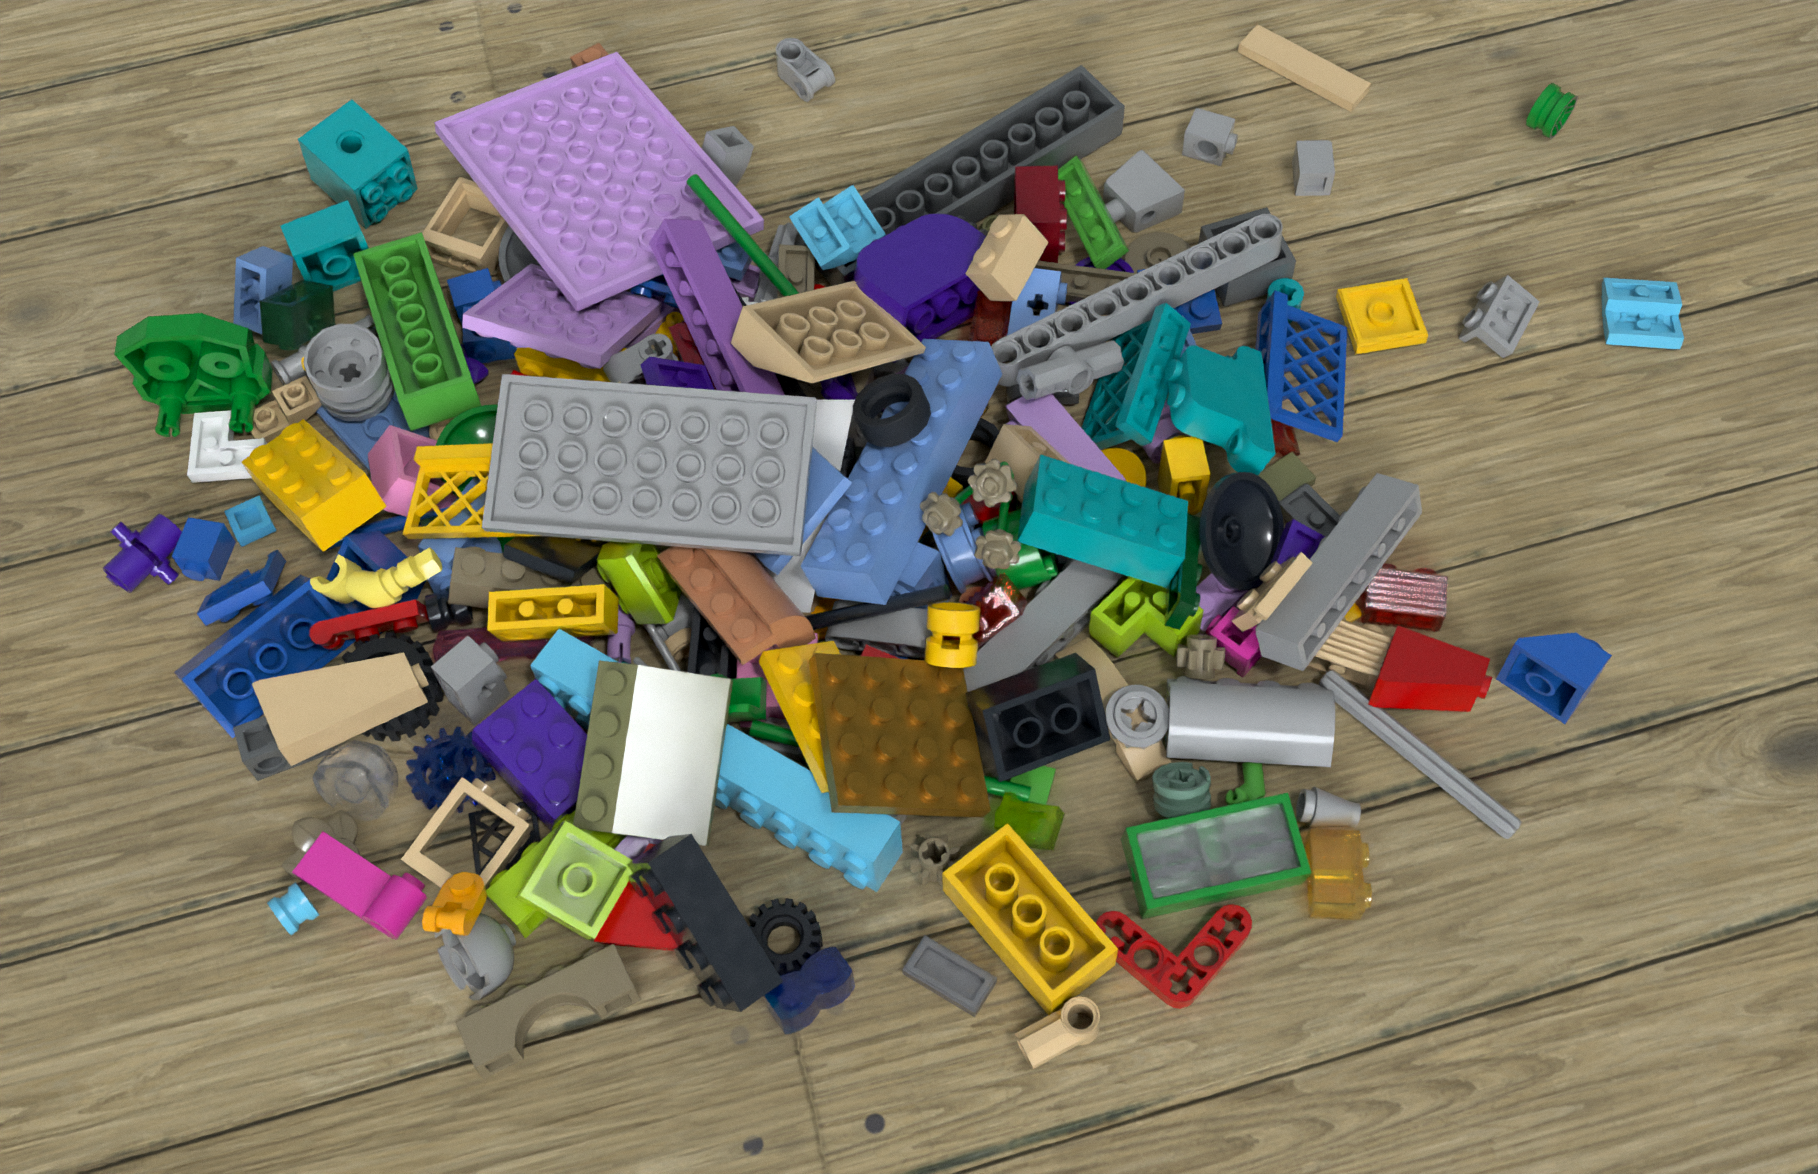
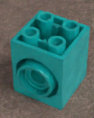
(358, 163)

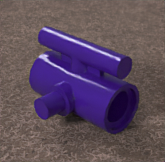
(143, 553)

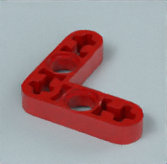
(1169, 965)

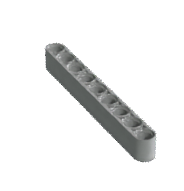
(1189, 272)

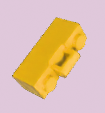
(541, 612)

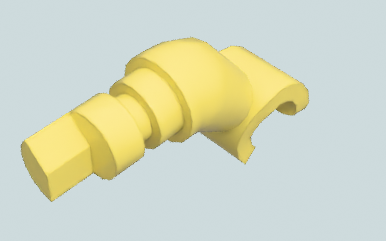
(378, 587)

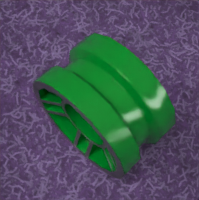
(1551, 110)

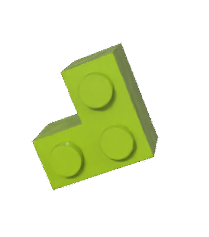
(1134, 610)

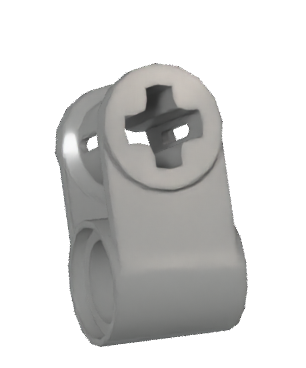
(802, 68)
(626, 364)

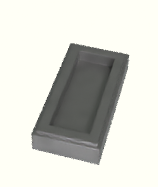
(949, 976)

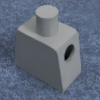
(1142, 194)

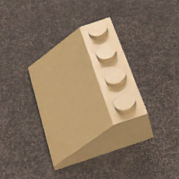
(821, 334)

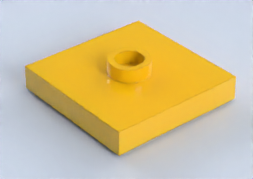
(1381, 316)

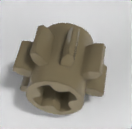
(1200, 656)
(924, 864)

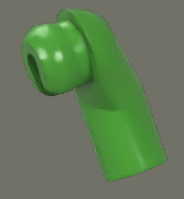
(1253, 785)

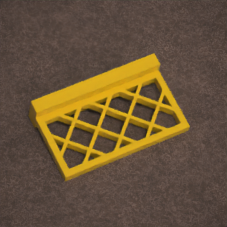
(455, 465)

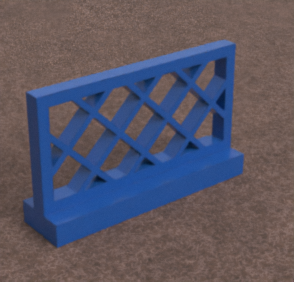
(1272, 338)

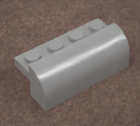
(1250, 722)

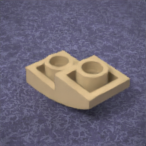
(292, 404)

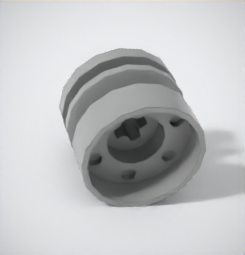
(349, 372)

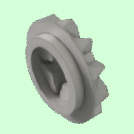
(1153, 710)

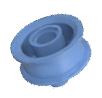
(960, 549)

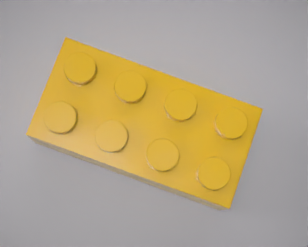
(313, 484)
(1029, 919)

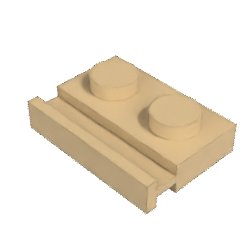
(1277, 583)

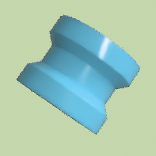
(293, 908)

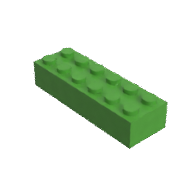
(416, 331)

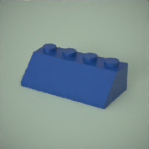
(259, 647)

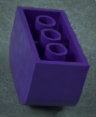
(921, 273)

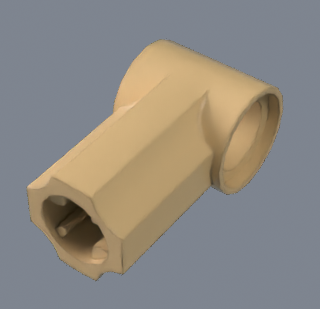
(1055, 1034)

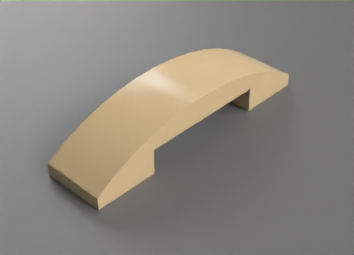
(1138, 761)

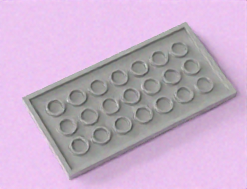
(650, 464)

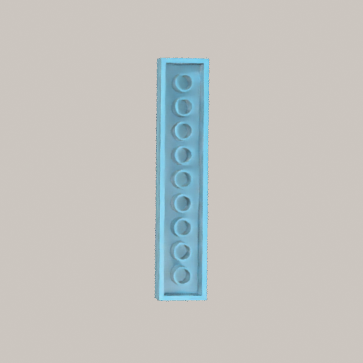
(752, 780)

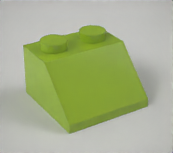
(640, 581)

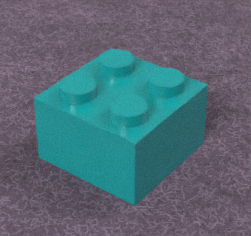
(326, 244)

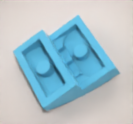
(837, 228)
(1641, 313)

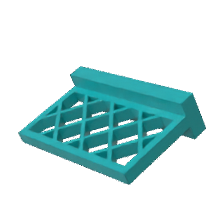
(1146, 391)

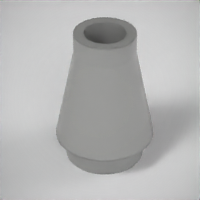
(1325, 809)

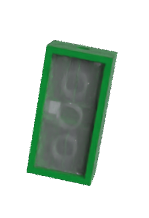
(1215, 855)

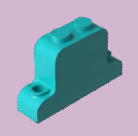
(1223, 403)

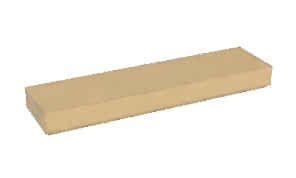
(1304, 67)

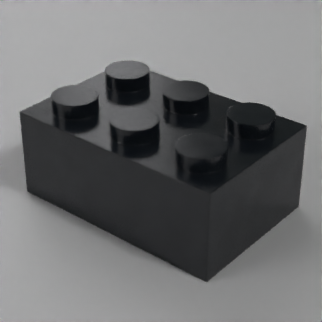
(1038, 716)

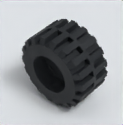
(415, 654)

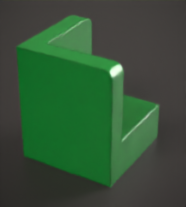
(747, 699)

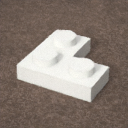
(214, 452)

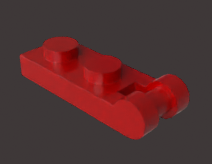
(400, 617)

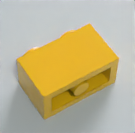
(1184, 471)

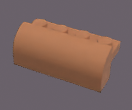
(737, 600)

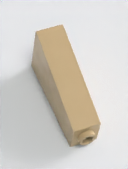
(337, 702)

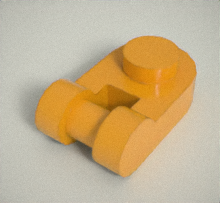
(456, 905)

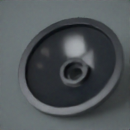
(1240, 529)

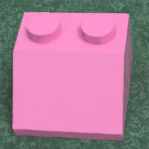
(396, 472)

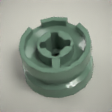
(1181, 789)

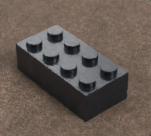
(703, 923)

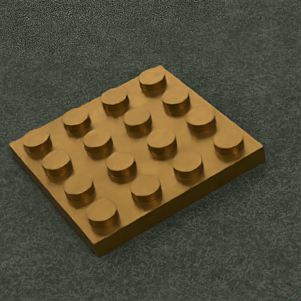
(897, 737)

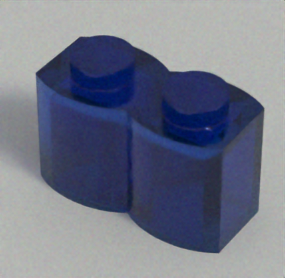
(819, 985)

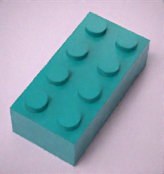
(1103, 521)

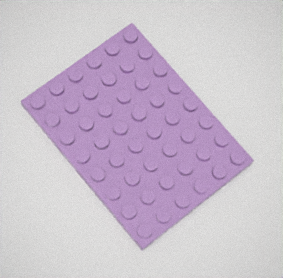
(590, 174)

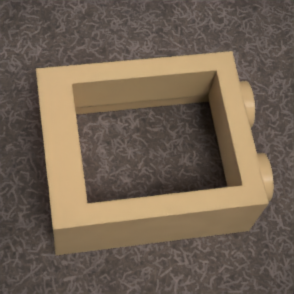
(457, 252)
(483, 795)

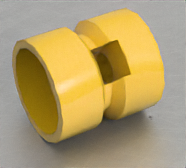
(952, 620)

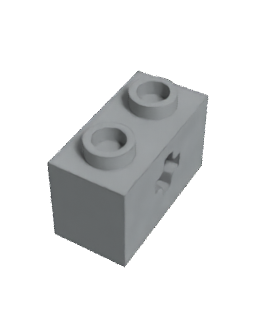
(471, 679)

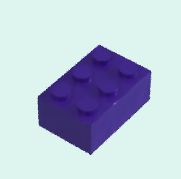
(535, 751)

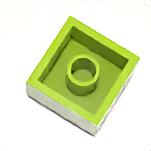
(576, 881)

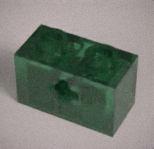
(297, 314)

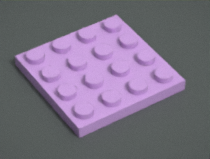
(537, 315)

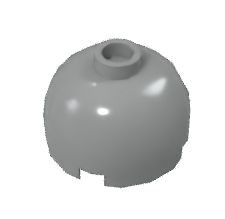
(481, 958)

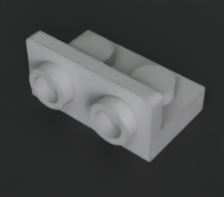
(1500, 315)

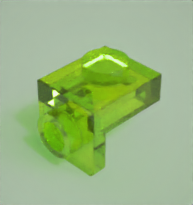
(1034, 823)

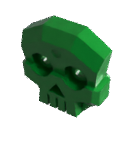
(195, 368)

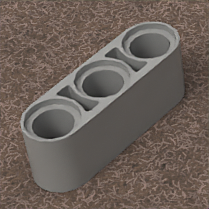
(894, 633)

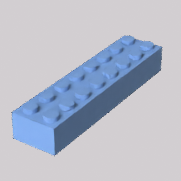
(880, 514)

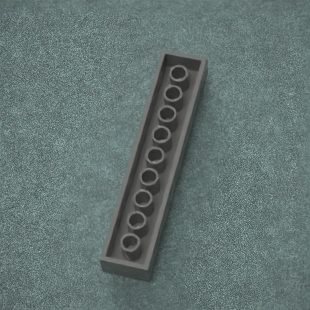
(978, 169)

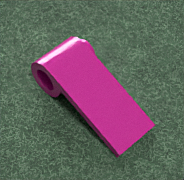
(360, 886)

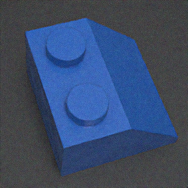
(371, 553)
(1554, 671)

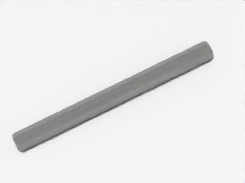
(1422, 756)

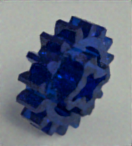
(449, 761)

